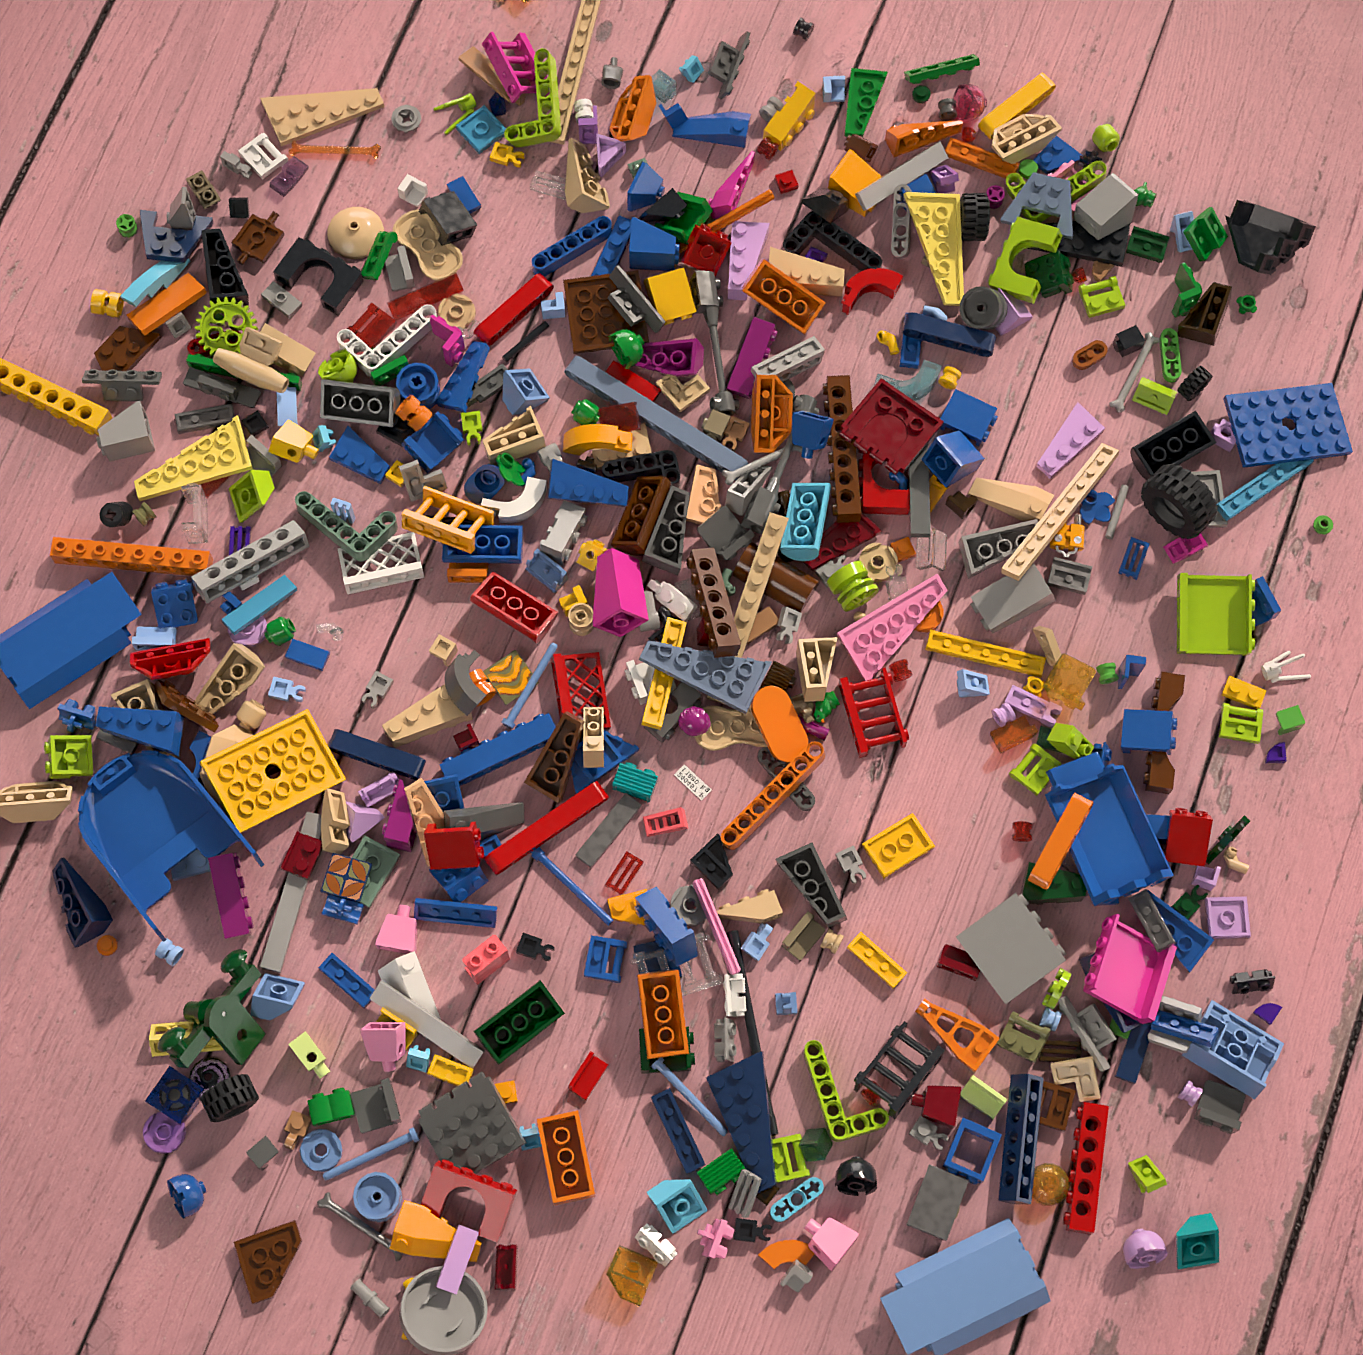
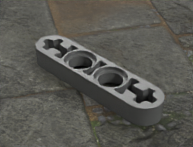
(798, 801)

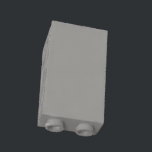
(1011, 599)

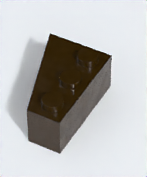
(1207, 316)

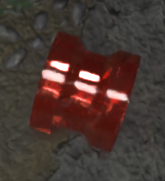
(767, 148)
(900, 670)
(1022, 831)
(869, 1096)

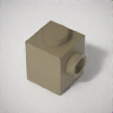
(716, 425)

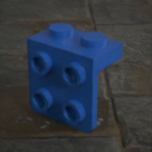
(174, 603)
(460, 882)

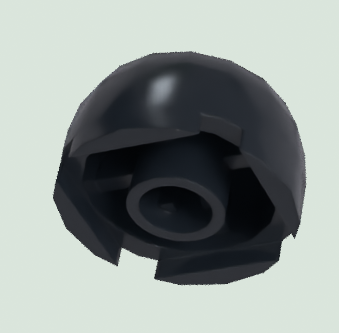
(856, 1176)

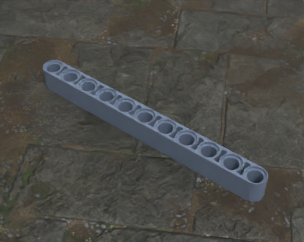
(655, 416)

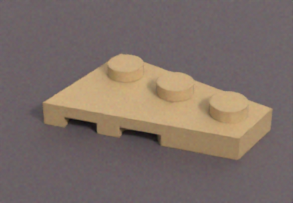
(640, 446)

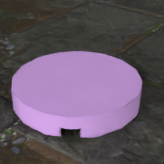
(252, 634)

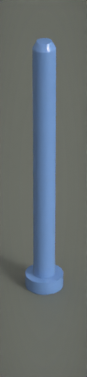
(509, 722)
(689, 1096)
(412, 1135)

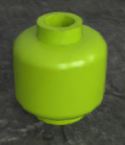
(1106, 138)

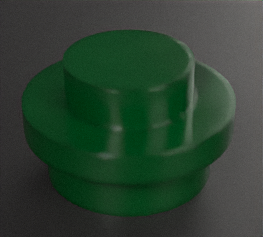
(921, 94)

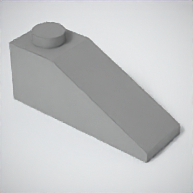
(181, 211)
(742, 490)

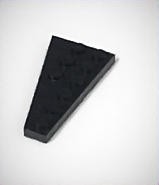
(1085, 246)

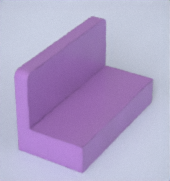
(588, 128)

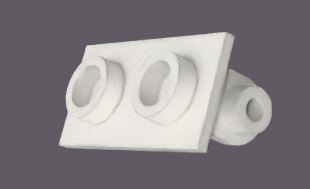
(734, 1005)
(648, 1239)

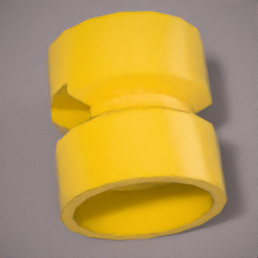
(106, 303)

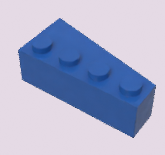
(579, 485)
(146, 727)

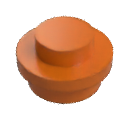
(107, 945)

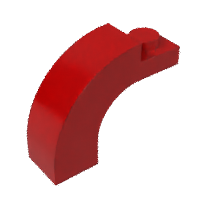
(870, 280)

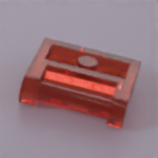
(376, 329)

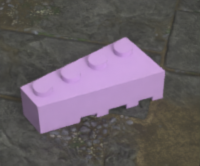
(745, 252)

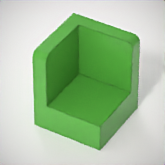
(1290, 719)

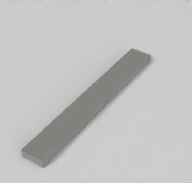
(288, 907)

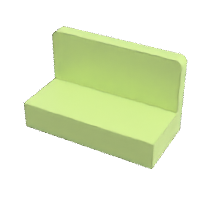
(982, 1097)

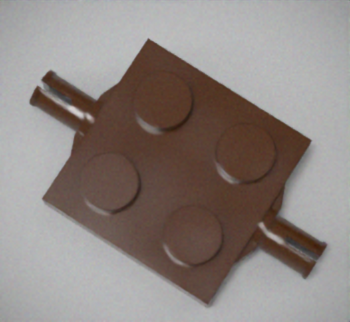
(258, 238)

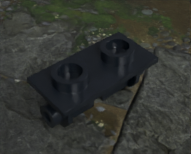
(1243, 984)

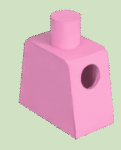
(398, 932)
(384, 1042)
(830, 1241)

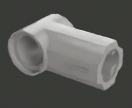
(548, 453)
(653, 622)

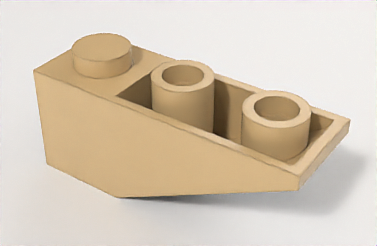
(593, 737)
(758, 909)

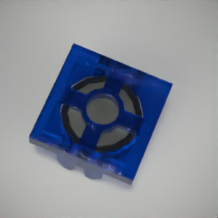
(176, 1095)

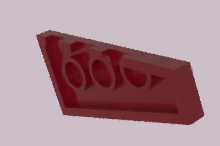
(842, 538)

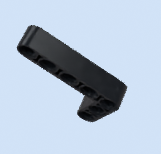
(831, 241)

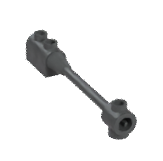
(707, 302)
(765, 499)

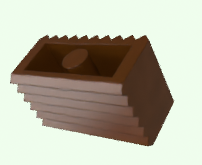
(861, 146)

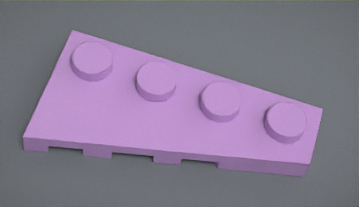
(1074, 435)

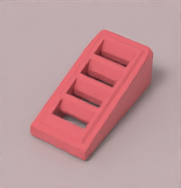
(667, 829)

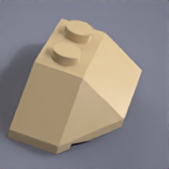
(1024, 136)
(219, 742)
(34, 801)

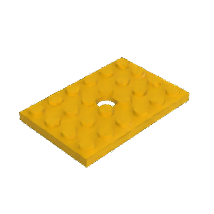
(293, 746)

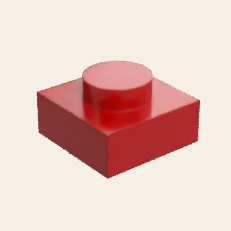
(786, 181)

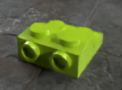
(68, 756)

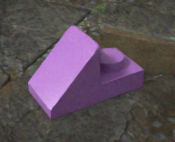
(944, 179)

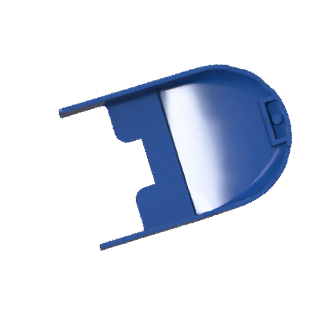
(146, 818)

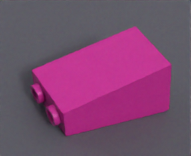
(618, 594)

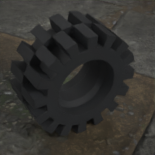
(1195, 383)

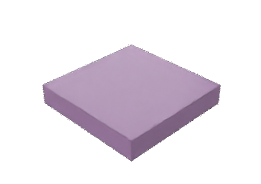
(1227, 917)

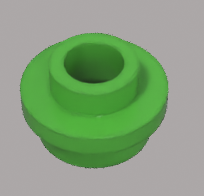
(1321, 529)

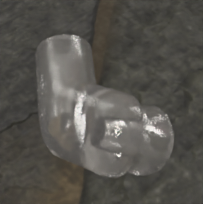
(469, 332)

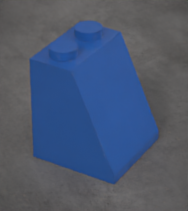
(651, 248)
(952, 458)

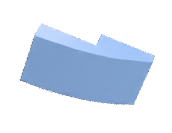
(286, 406)

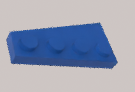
(460, 384)
(1189, 939)

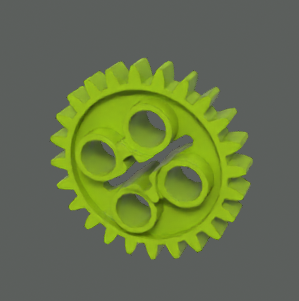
(231, 312)

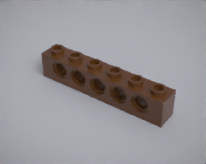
(713, 602)

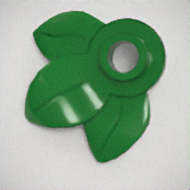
(510, 469)

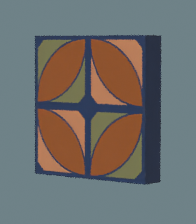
(346, 877)

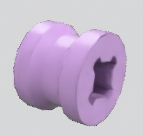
(1003, 714)
(1190, 1093)

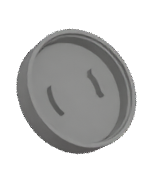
(441, 1320)

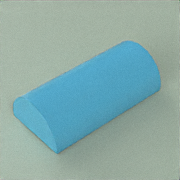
(806, 520)

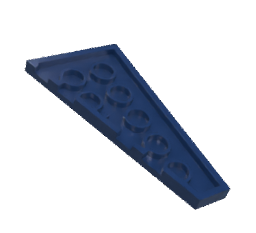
(745, 1108)

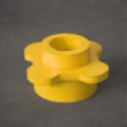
(1032, 681)

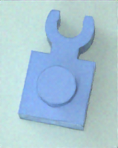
(283, 689)

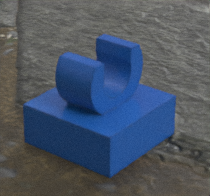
(231, 603)

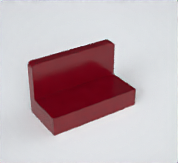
(958, 962)

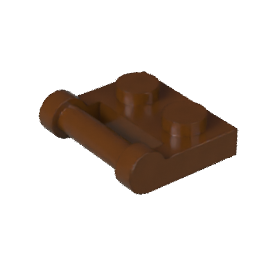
(1059, 1106)

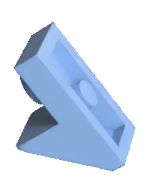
(1178, 225)
(972, 684)

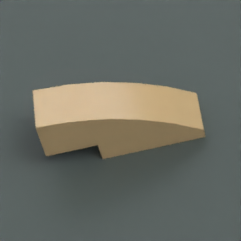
(334, 822)

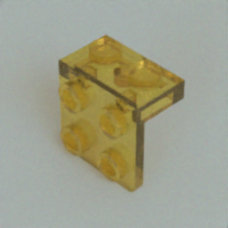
(1069, 681)

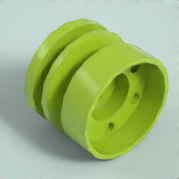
(852, 586)

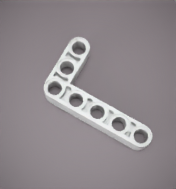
(390, 343)

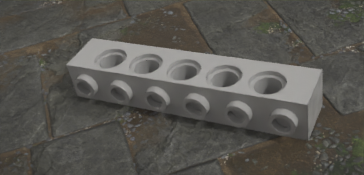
(250, 561)

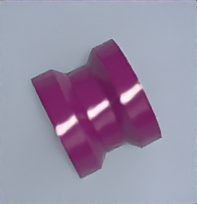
(995, 192)

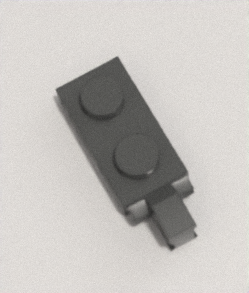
(487, 385)

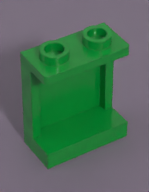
(695, 213)

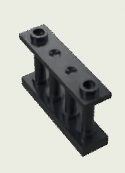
(907, 1087)

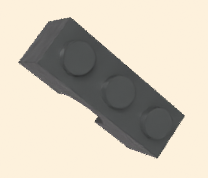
(684, 697)

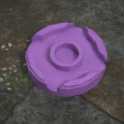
(163, 1133)

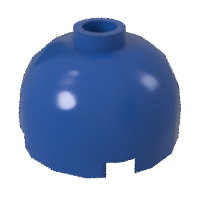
(187, 1194)

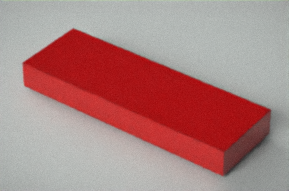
(633, 381)

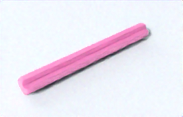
(716, 926)

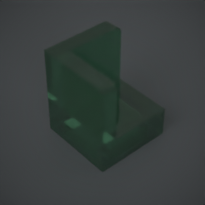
(815, 1144)

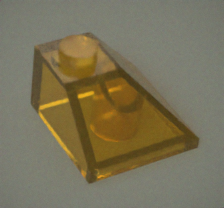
(631, 1274)

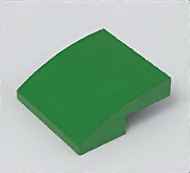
(1205, 234)

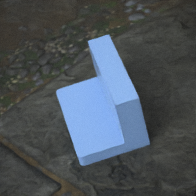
(153, 637)

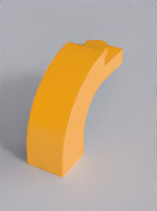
(596, 436)

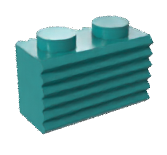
(635, 781)

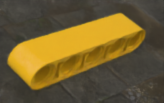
(1017, 104)

